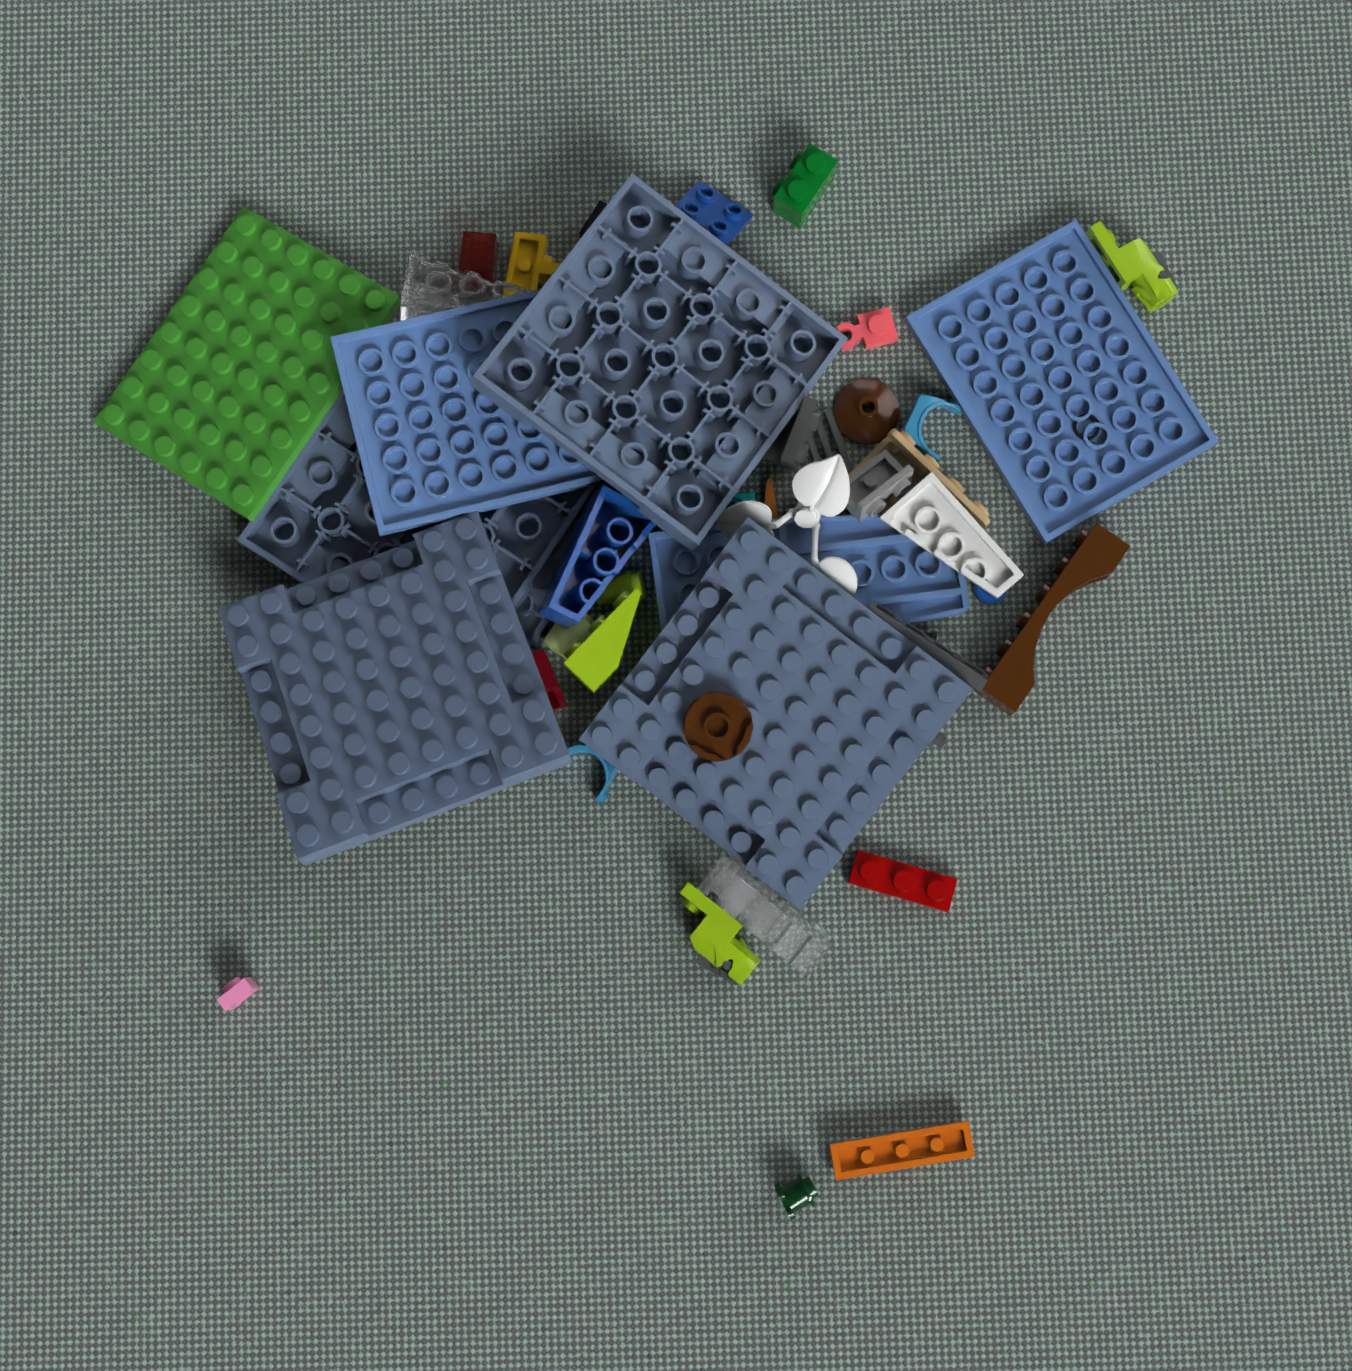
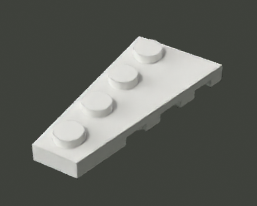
(947, 531)

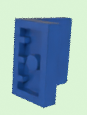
(714, 212)

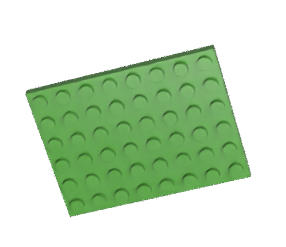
(244, 363)

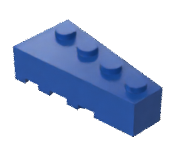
(596, 553)

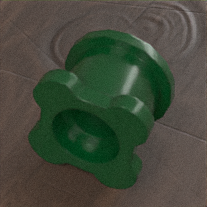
(797, 1194)

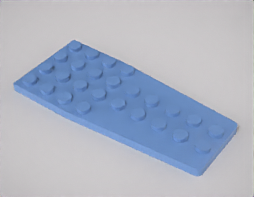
(885, 563)

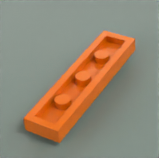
(901, 1150)

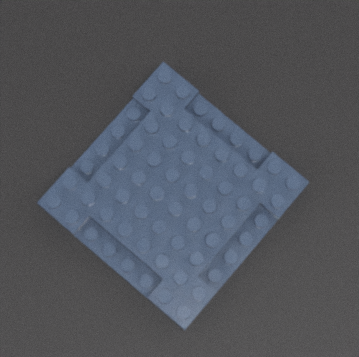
(660, 361)
(393, 689)
(832, 705)

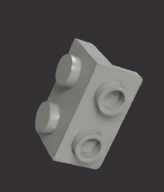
(876, 484)

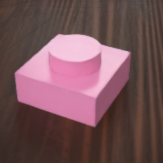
(236, 992)

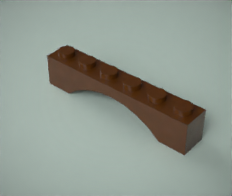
(1093, 561)

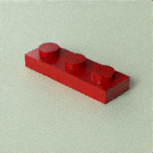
(902, 881)

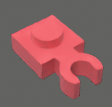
(873, 328)

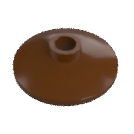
(862, 426)

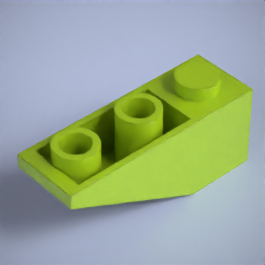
(602, 651)

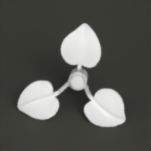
(820, 491)

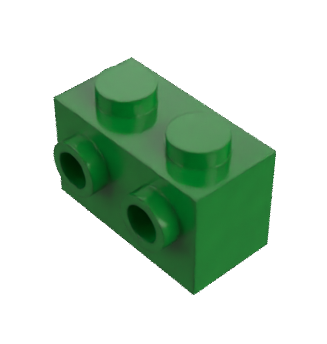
(804, 185)

